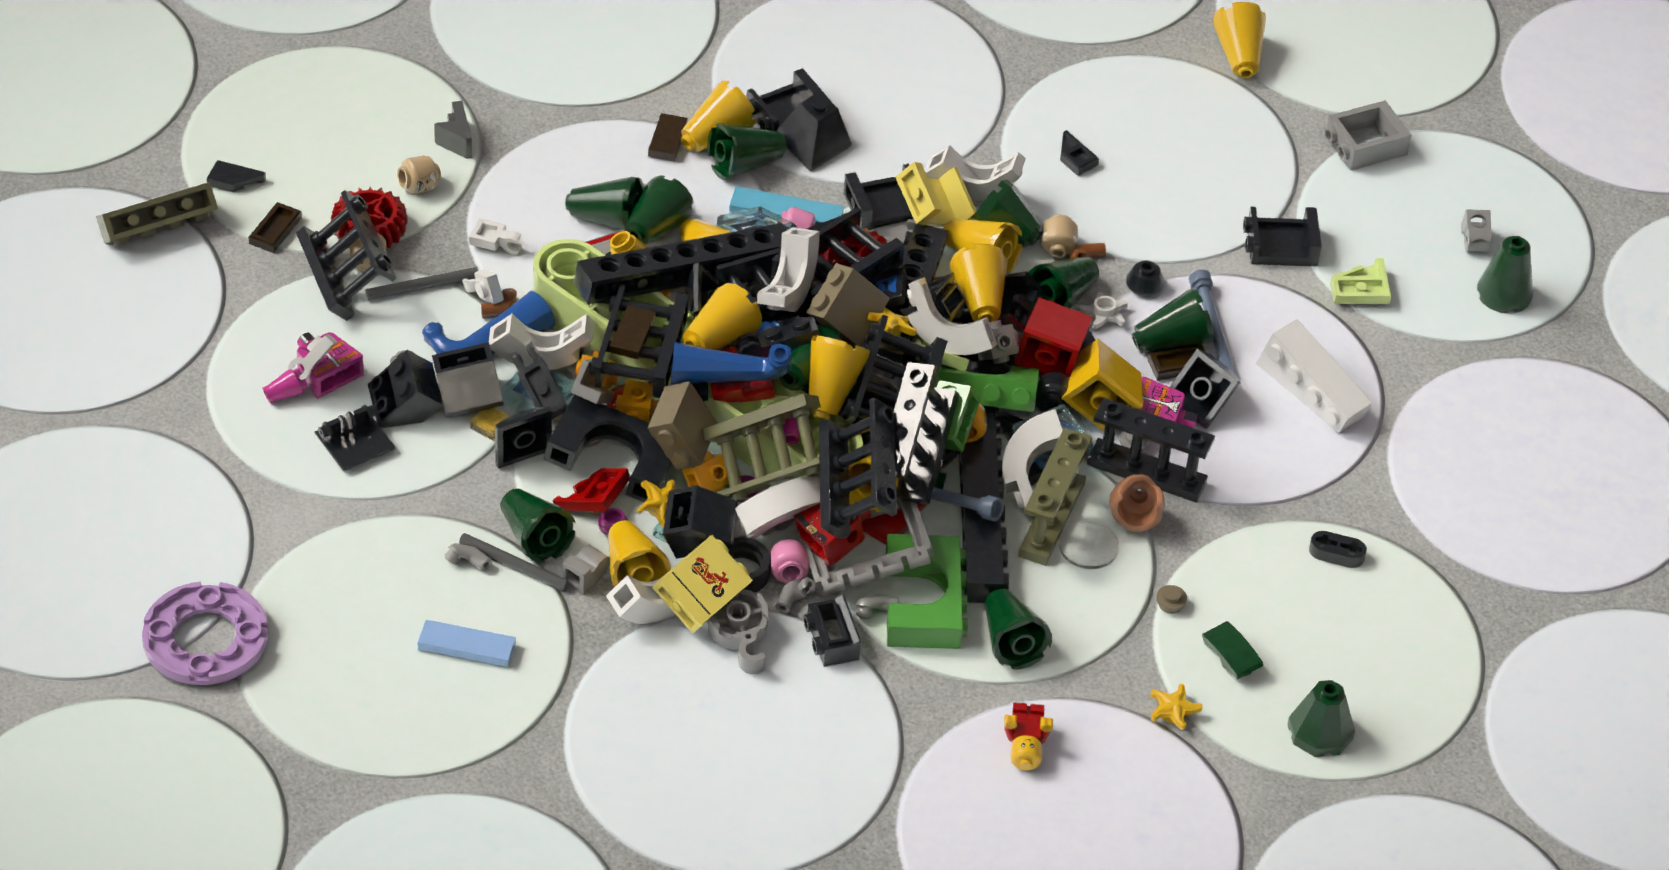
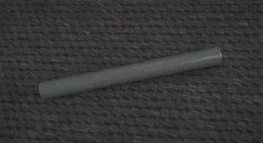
(420, 283)
(515, 562)

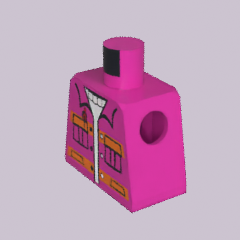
(335, 369)
(1166, 403)

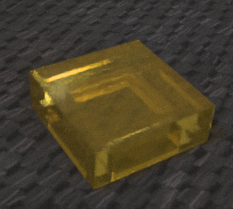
(486, 420)

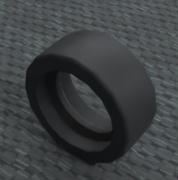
(756, 551)

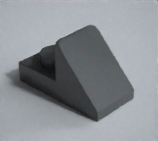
(455, 133)

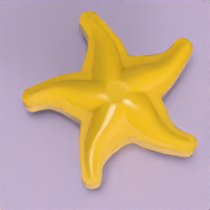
(895, 324)
(657, 500)
(1174, 706)

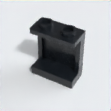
(777, 105)
(879, 200)
(1283, 239)

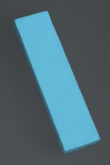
(748, 198)

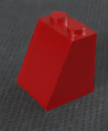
(1052, 338)

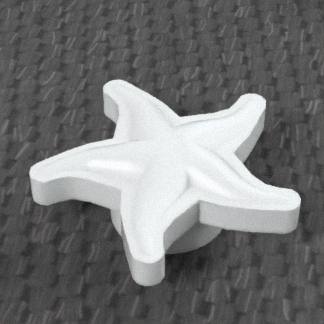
(1105, 310)

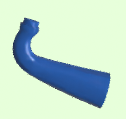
(530, 310)
(718, 366)

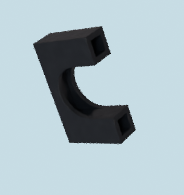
(589, 422)

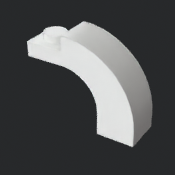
(977, 178)
(794, 271)
(961, 338)
(556, 348)
(1025, 445)
(776, 506)
(638, 602)

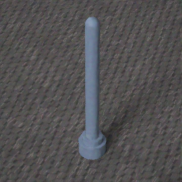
(1203, 283)
(988, 507)

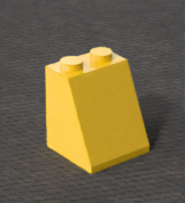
(1102, 375)

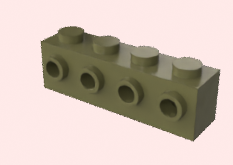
(157, 212)

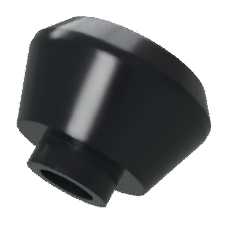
(1145, 279)

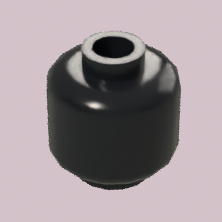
(1050, 390)

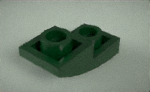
(1233, 649)

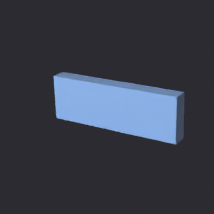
(466, 643)

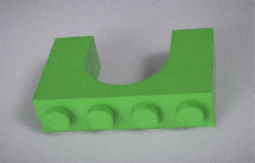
(1009, 390)
(938, 622)

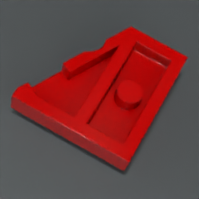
(596, 492)

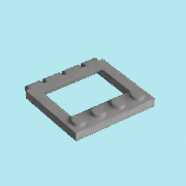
(884, 565)

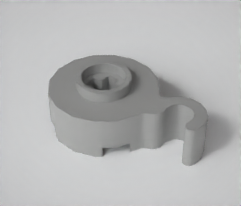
(742, 633)

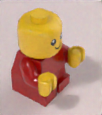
(1027, 732)

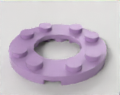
(193, 599)

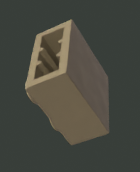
(846, 302)
(679, 425)

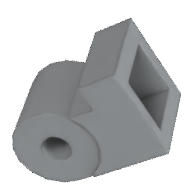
(1477, 234)
(588, 565)

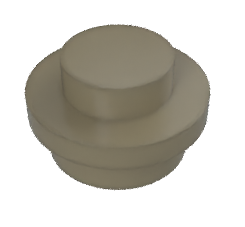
(1171, 598)

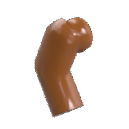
(1089, 250)
(494, 310)

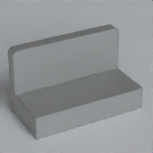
(585, 387)

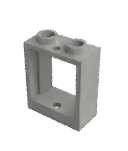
(1393, 144)

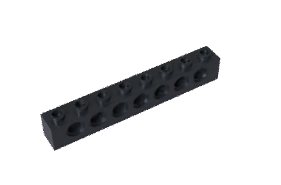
(921, 259)
(669, 264)

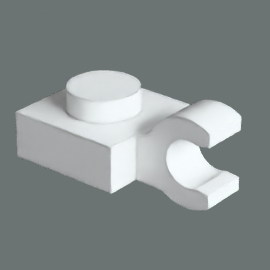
(493, 234)
(486, 286)
(318, 349)

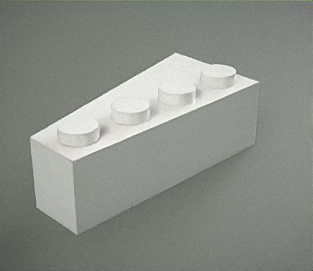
(1313, 376)

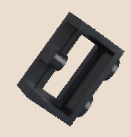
(1019, 292)
(947, 297)
(837, 650)

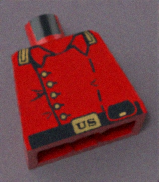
(824, 544)

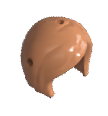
(1134, 508)

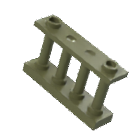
(748, 426)
(1054, 496)

